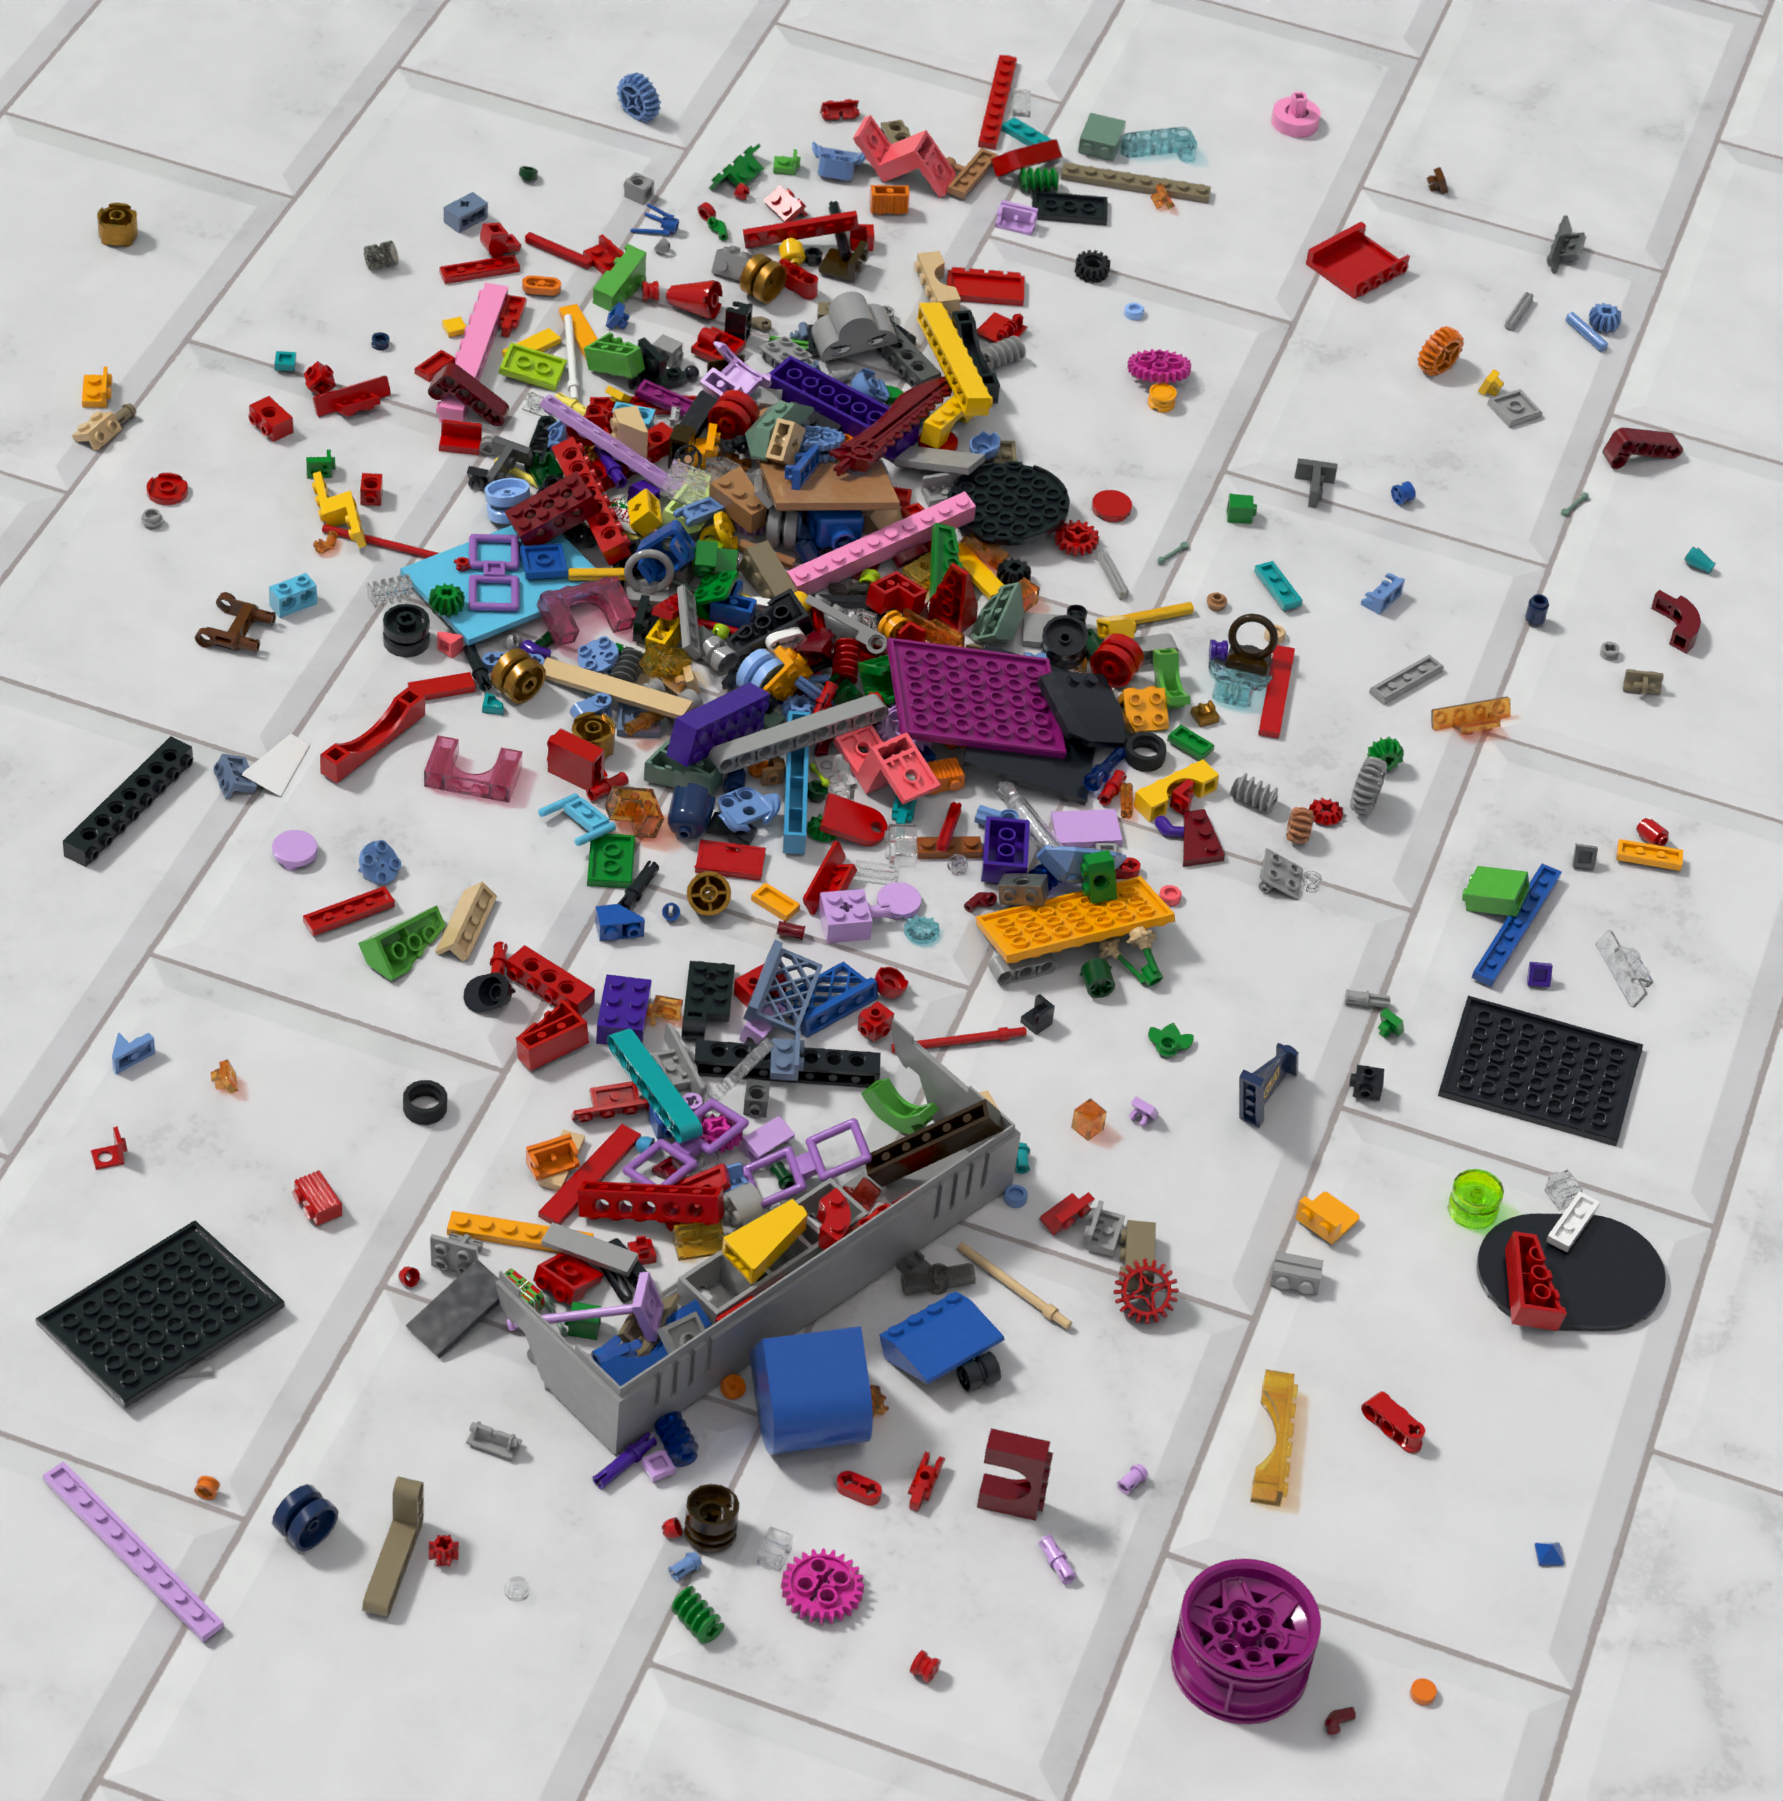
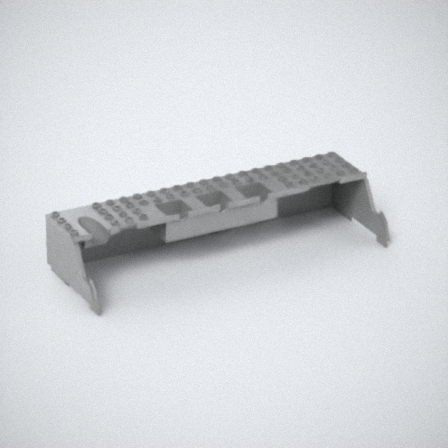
(813, 1282)

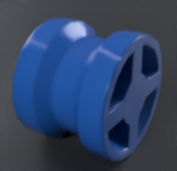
(1403, 493)

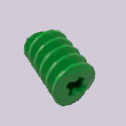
(1036, 178)
(697, 1616)

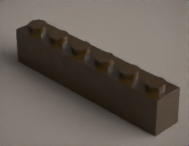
(934, 1142)

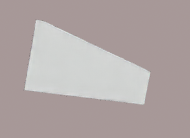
(278, 765)

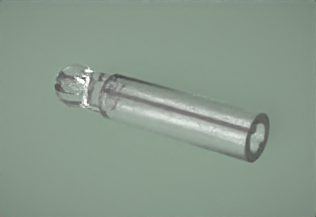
(1039, 832)

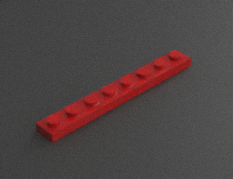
(997, 102)

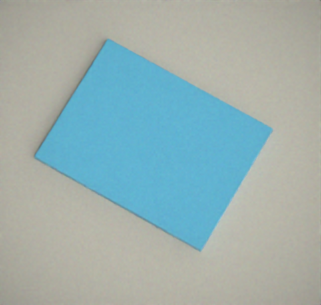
(483, 624)

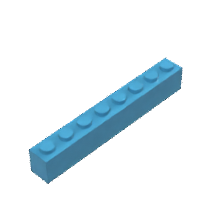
(795, 796)

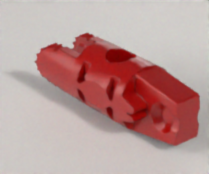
(924, 1481)

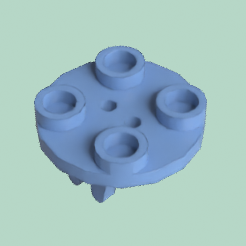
(598, 655)
(385, 857)

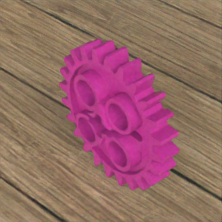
(1159, 366)
(803, 1575)

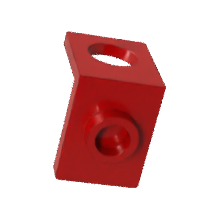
(115, 1151)

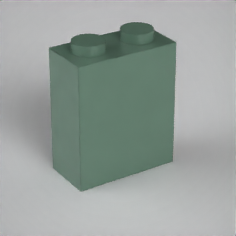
(1101, 136)

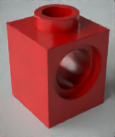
(371, 489)

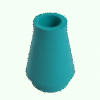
(1699, 559)

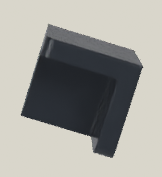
(1040, 1016)

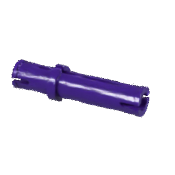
(613, 469)
(632, 1454)

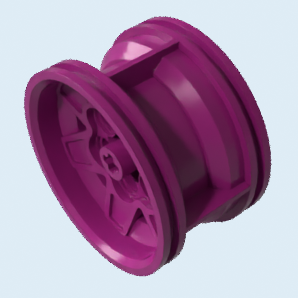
(1236, 1670)

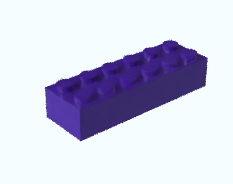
(717, 722)

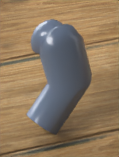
(802, 334)

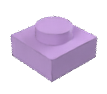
(658, 1465)

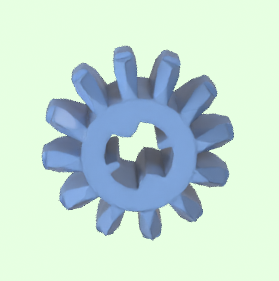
(1605, 317)
(798, 703)

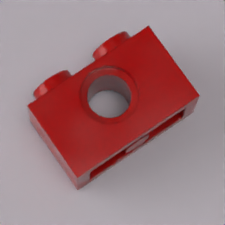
(270, 419)

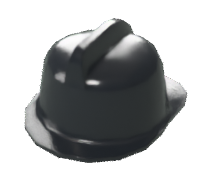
(488, 992)

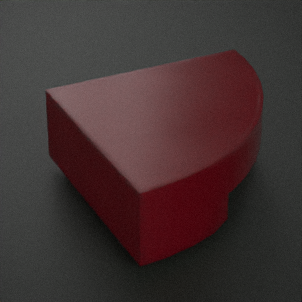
(664, 1169)

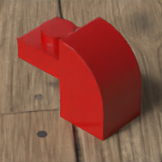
(498, 240)

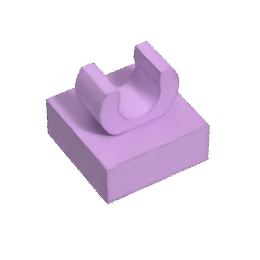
(1144, 1109)

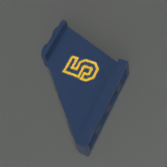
(1259, 1086)

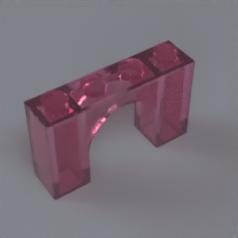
(604, 593)
(493, 784)

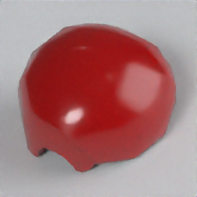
(890, 982)

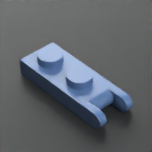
(699, 511)

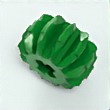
(446, 600)
(1388, 751)

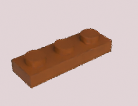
(966, 845)

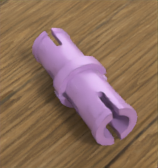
(1057, 1559)

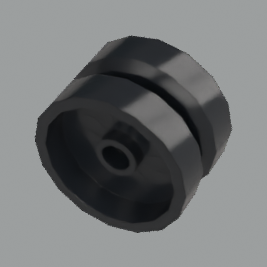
(406, 630)
(1065, 641)

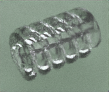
(390, 590)

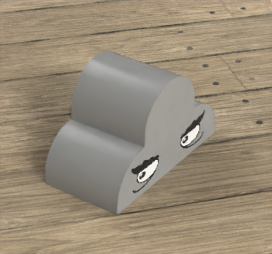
(852, 327)

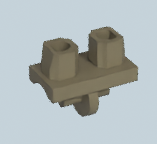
(1642, 682)

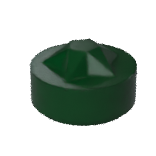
(528, 173)
(816, 791)

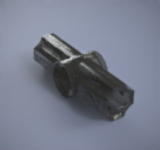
(938, 1279)

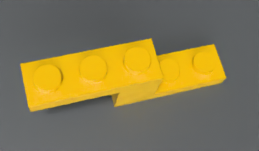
(338, 509)

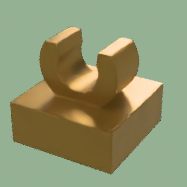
(1205, 714)

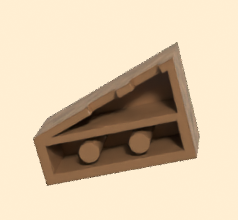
(738, 497)

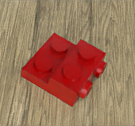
(566, 1277)

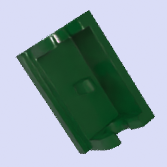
(544, 469)
(846, 691)

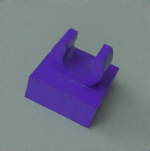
(1539, 974)

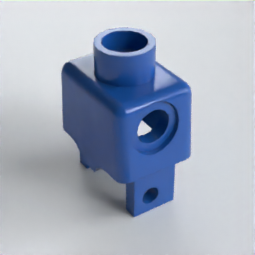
(834, 527)
(680, 551)

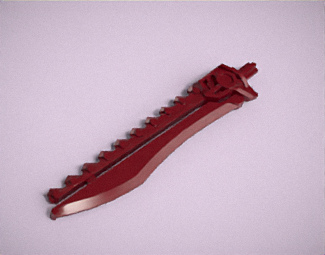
(871, 444)

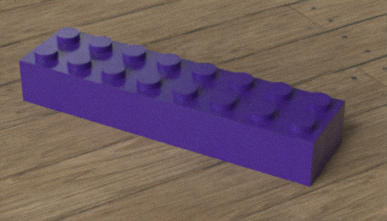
(835, 401)

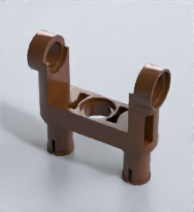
(235, 638)

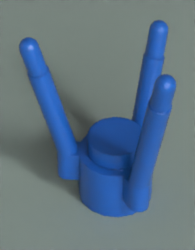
(668, 222)

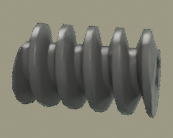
(628, 665)

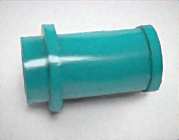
(1022, 1161)

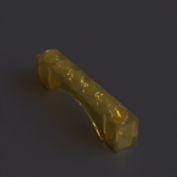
(1269, 1476)

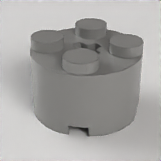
(742, 1205)

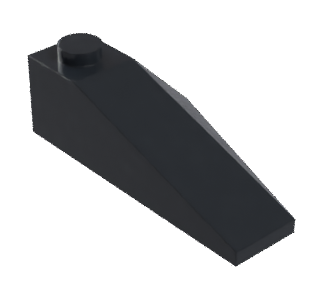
(781, 613)

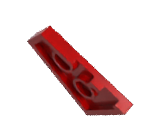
(713, 1177)

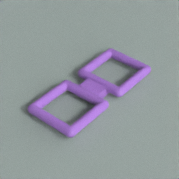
(494, 572)
(688, 1150)
(810, 1163)

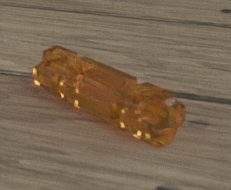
(1126, 800)

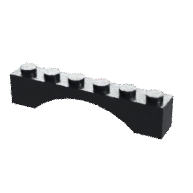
(967, 330)

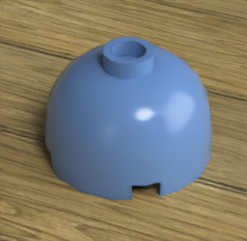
(867, 384)

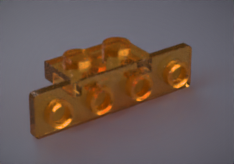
(936, 630)
(1472, 716)

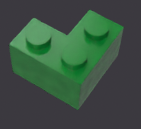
(713, 560)

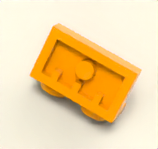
(96, 389)

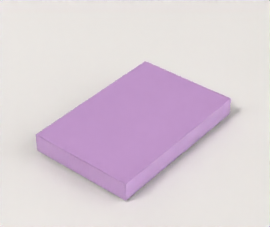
(1086, 827)

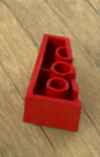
(1531, 1291)

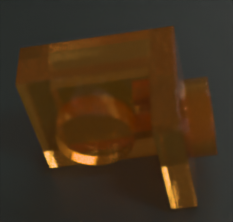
(665, 1008)

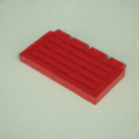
(987, 287)

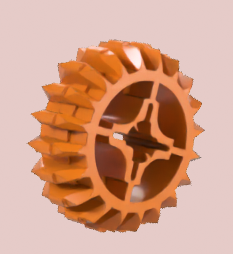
(1440, 351)

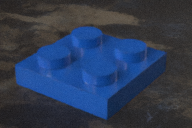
(543, 561)

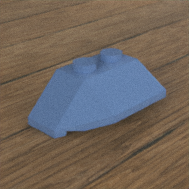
(1065, 861)

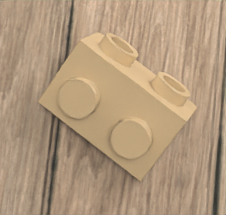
(98, 429)

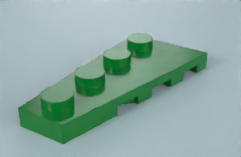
(943, 553)

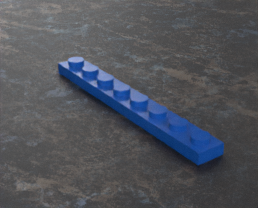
(1516, 927)

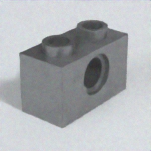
(1023, 889)

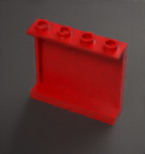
(1355, 261)

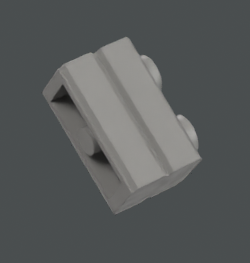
(1296, 1273)

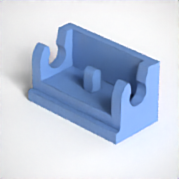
(1384, 594)

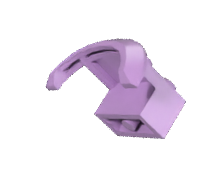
(734, 376)

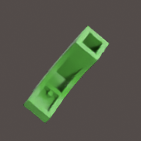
(1168, 677)
(895, 1110)

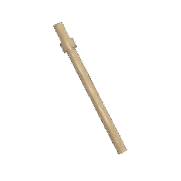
(1049, 1310)

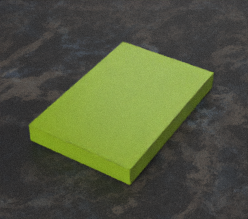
(532, 366)

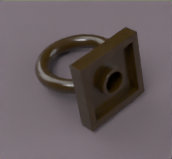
(1249, 657)

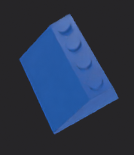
(939, 1338)

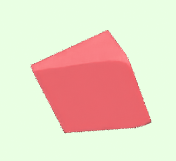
(450, 643)

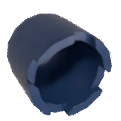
(690, 811)

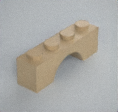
(930, 270)

